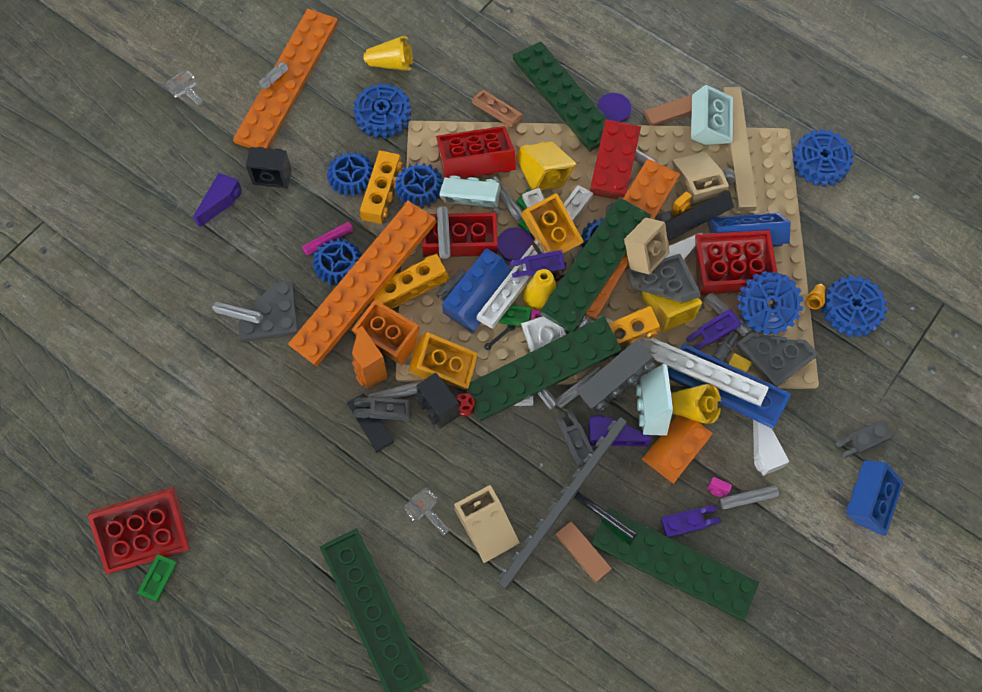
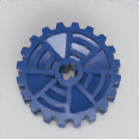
(382, 110)
(822, 157)
(854, 306)
(783, 309)

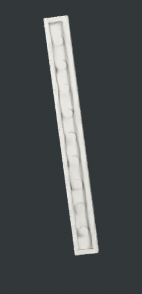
(512, 287)
(700, 369)

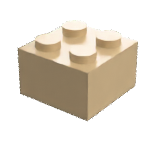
(647, 245)

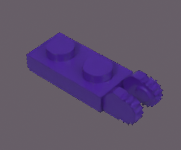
(550, 261)
(715, 329)
(688, 521)

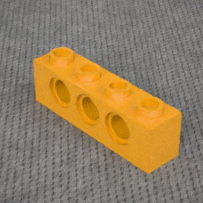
(384, 163)
(419, 284)
(626, 324)

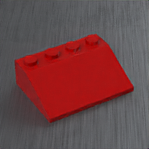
(476, 152)
(731, 258)
(139, 530)

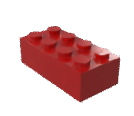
(615, 159)
(468, 235)

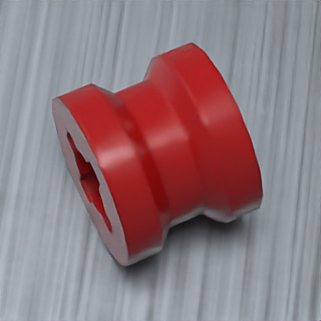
(465, 400)

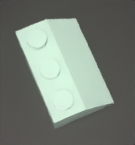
(712, 116)
(470, 192)
(655, 401)

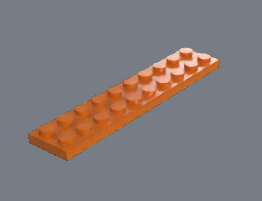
(276, 101)
(649, 194)
(362, 283)

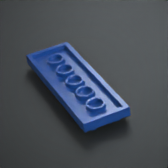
(766, 414)

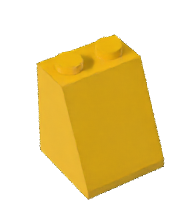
(545, 165)
(670, 312)

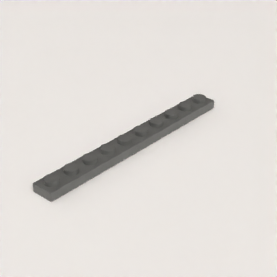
(557, 509)

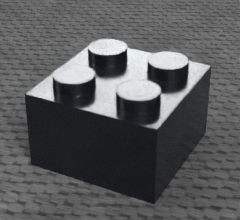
(269, 167)
(437, 401)

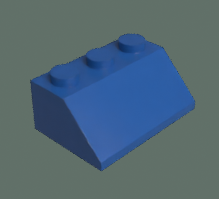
(875, 497)

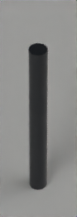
(605, 515)

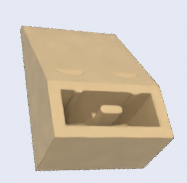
(700, 177)
(486, 523)

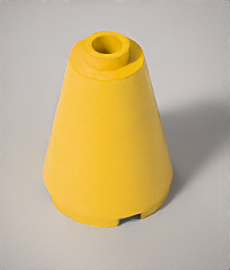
(390, 55)
(539, 289)
(697, 403)

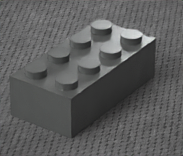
(617, 376)

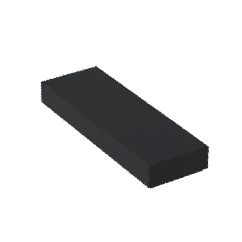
(372, 428)

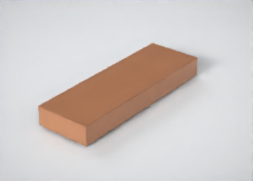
(497, 108)
(669, 111)
(583, 552)

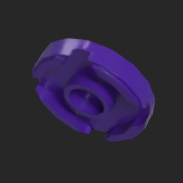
(615, 107)
(514, 243)

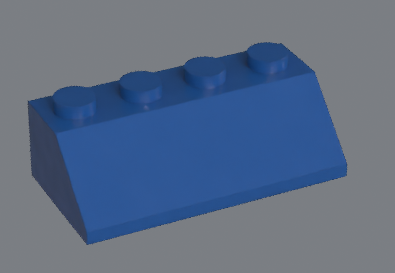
(775, 222)
(475, 289)

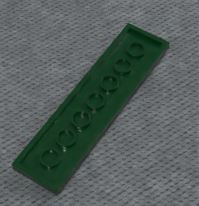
(562, 94)
(593, 266)
(543, 368)
(678, 566)
(374, 614)

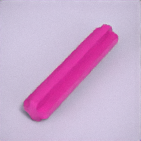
(336, 233)

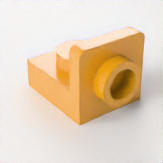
(681, 204)

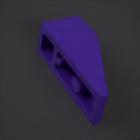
(218, 198)
(628, 437)

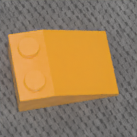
(552, 225)
(450, 361)

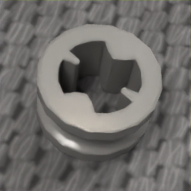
(729, 175)

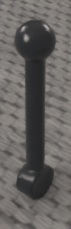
(488, 346)

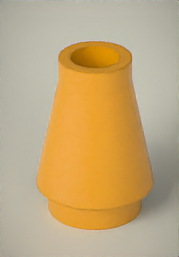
(816, 297)

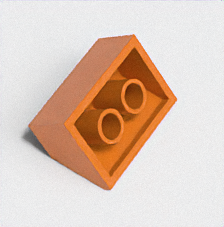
(389, 331)
(367, 361)
(678, 448)

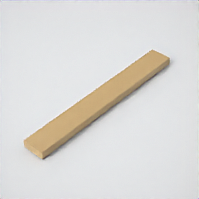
(740, 154)

